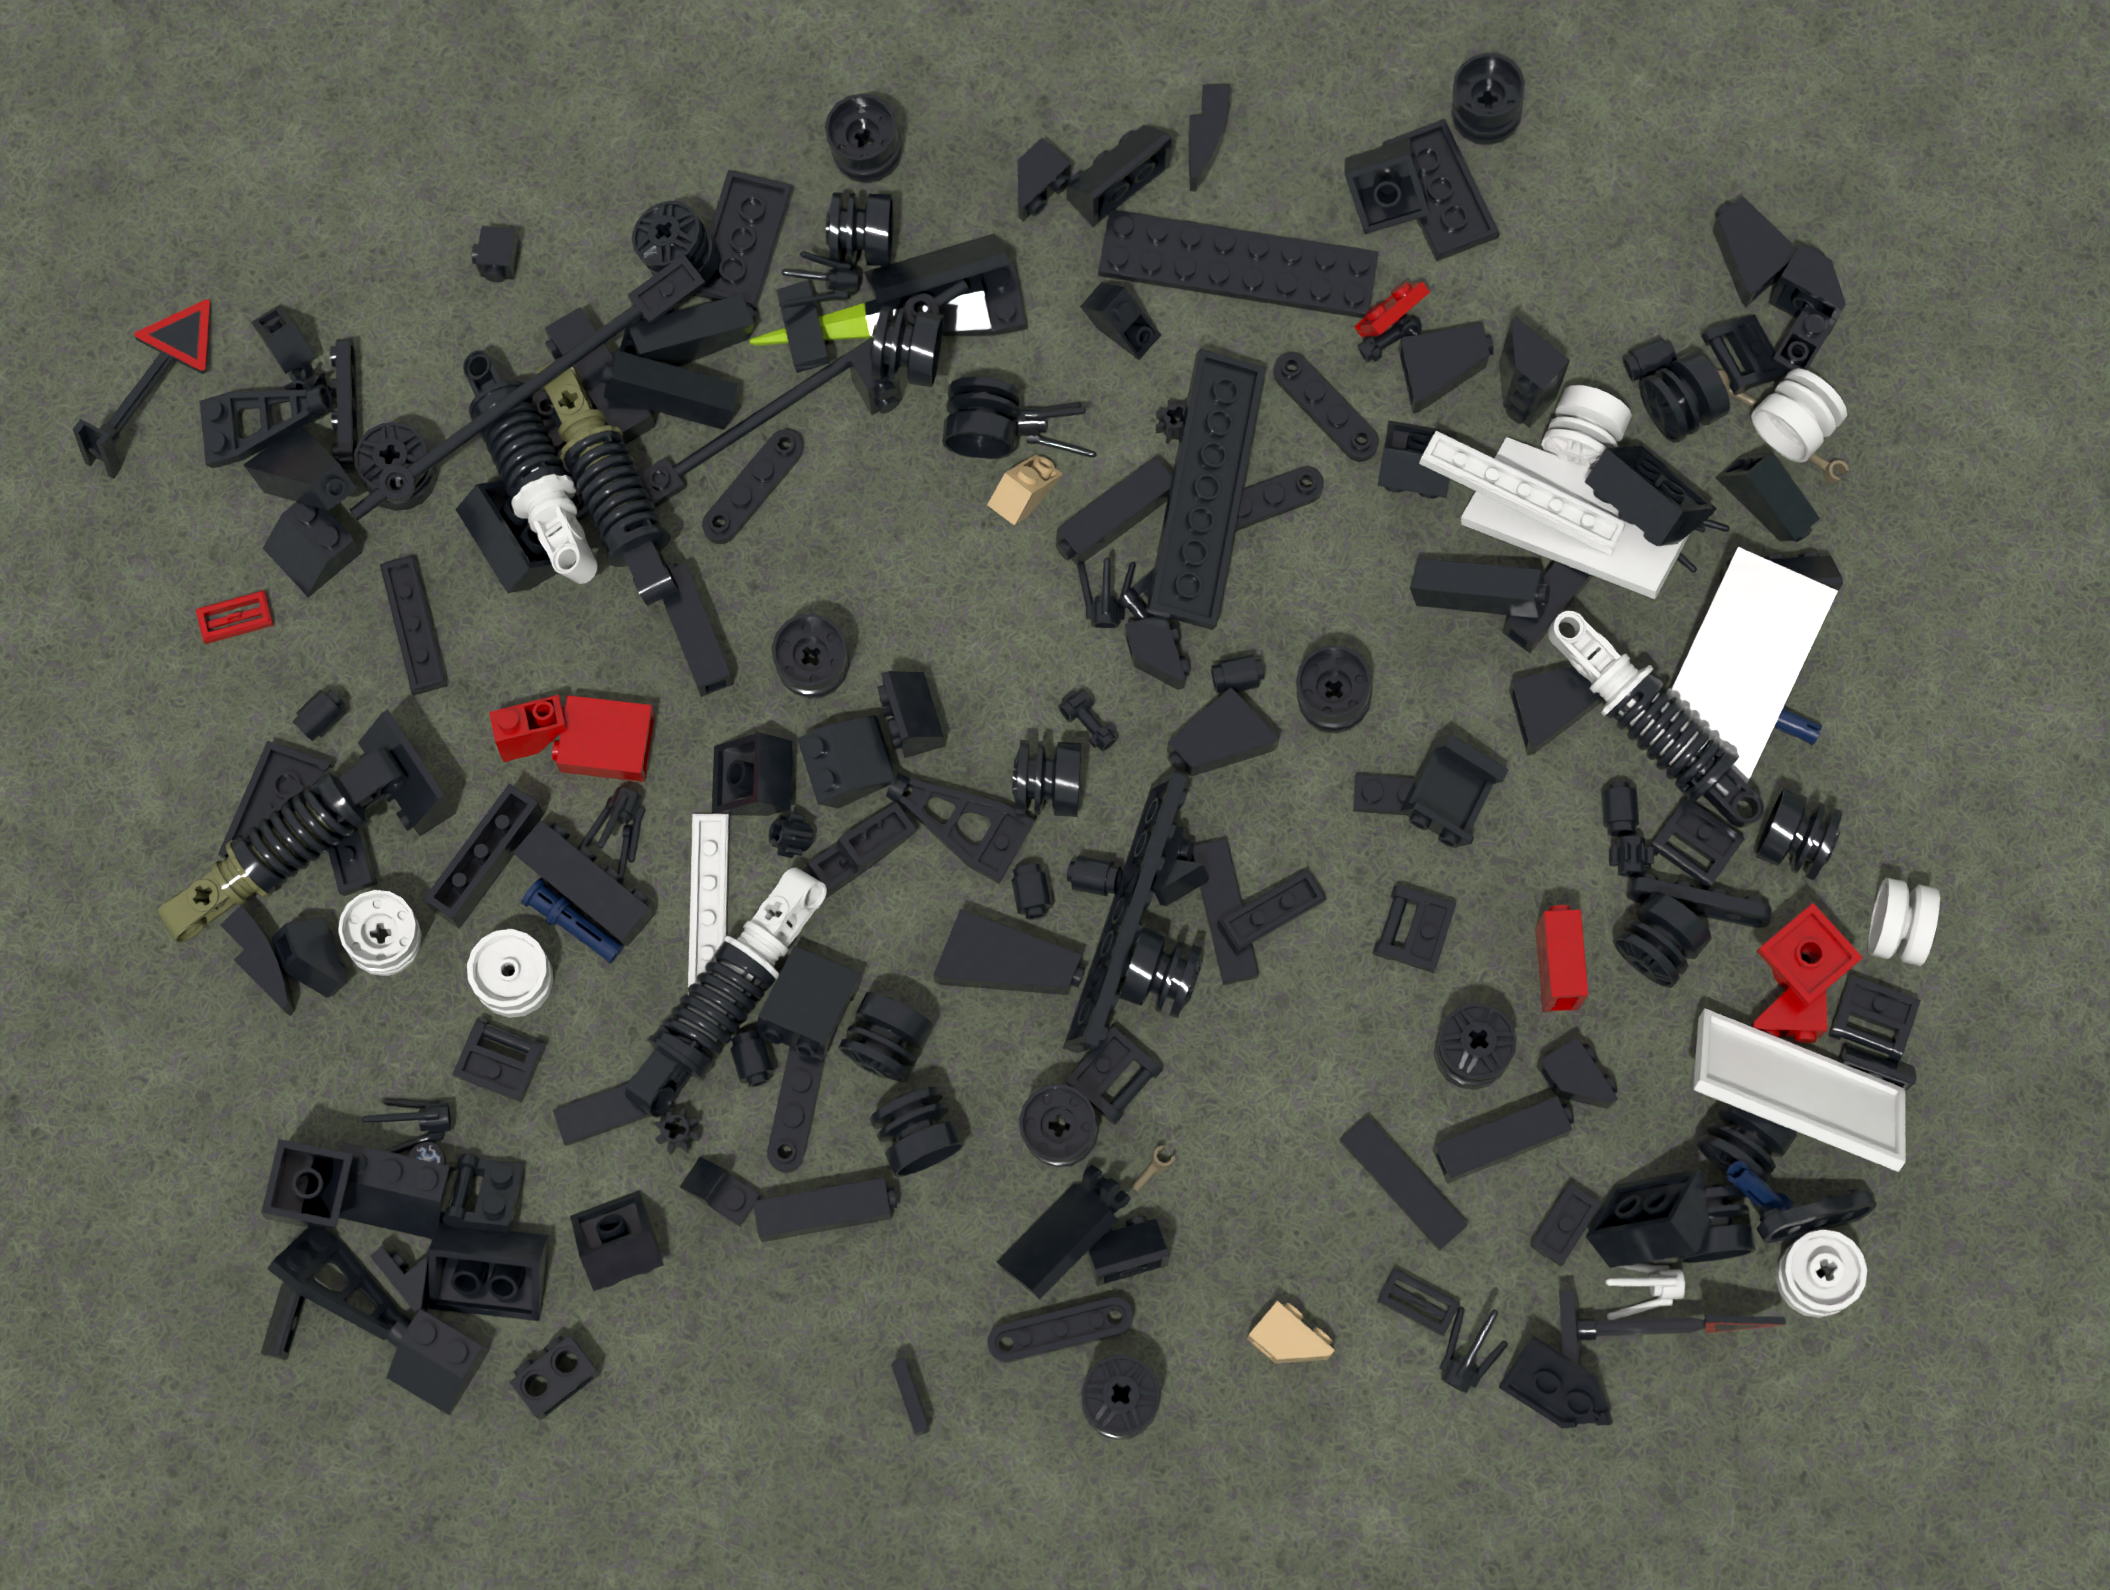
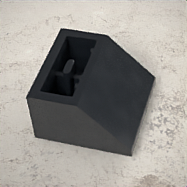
(913, 713)

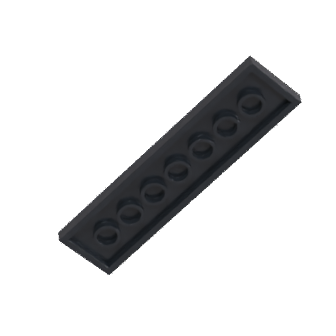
(1238, 264)
(1205, 489)
(1122, 922)

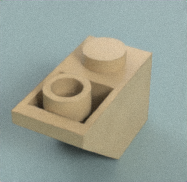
(1024, 488)
(1288, 1339)

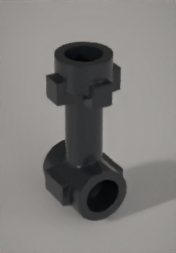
(1403, 327)
(1077, 706)

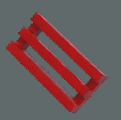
(235, 630)

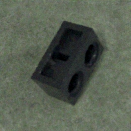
(559, 1385)

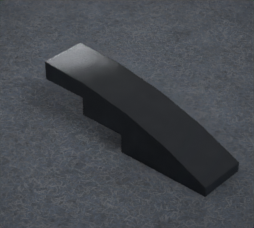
(861, 848)

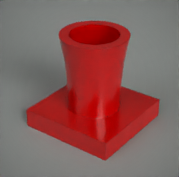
(1817, 941)

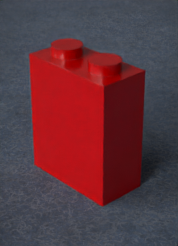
(605, 738)
(1561, 959)

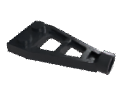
(222, 425)
(1000, 842)
(310, 1253)

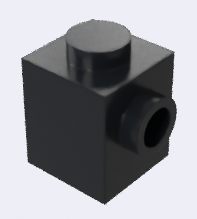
(496, 253)

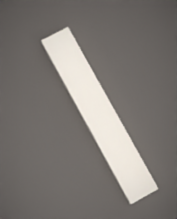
(1523, 493)
(708, 889)

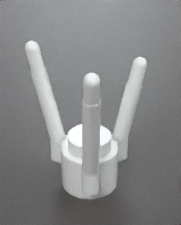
(1663, 1282)

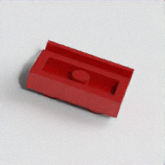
(1391, 309)

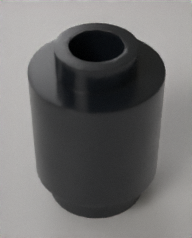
(1649, 358)
(1237, 672)
(319, 714)
(1620, 809)
(1094, 875)
(1031, 891)
(751, 1058)

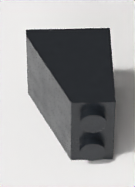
(306, 1185)

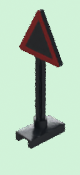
(177, 338)
(1579, 1329)

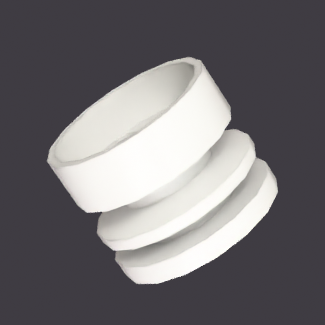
(1799, 415)
(1586, 425)
(364, 920)

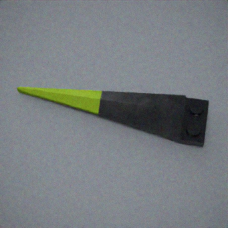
(987, 309)

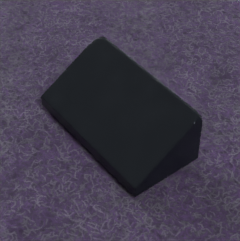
(1878, 1065)
(283, 1323)

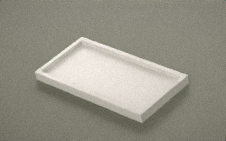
(1634, 560)
(1751, 652)
(1800, 1089)

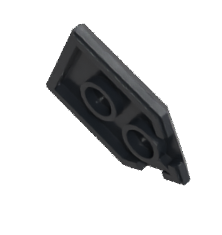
(1556, 1387)

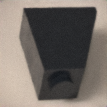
(1751, 248)
(1442, 361)
(1769, 495)
(1550, 704)
(1220, 737)

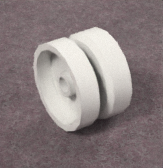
(1903, 921)
(490, 968)
(1842, 1269)

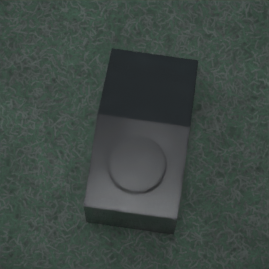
(283, 339)

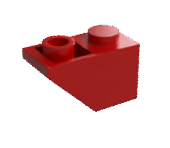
(527, 727)
(1793, 1019)

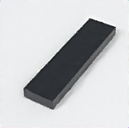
(413, 625)
(1220, 899)
(1403, 1183)

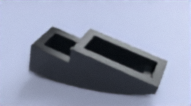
(1207, 132)
(259, 957)

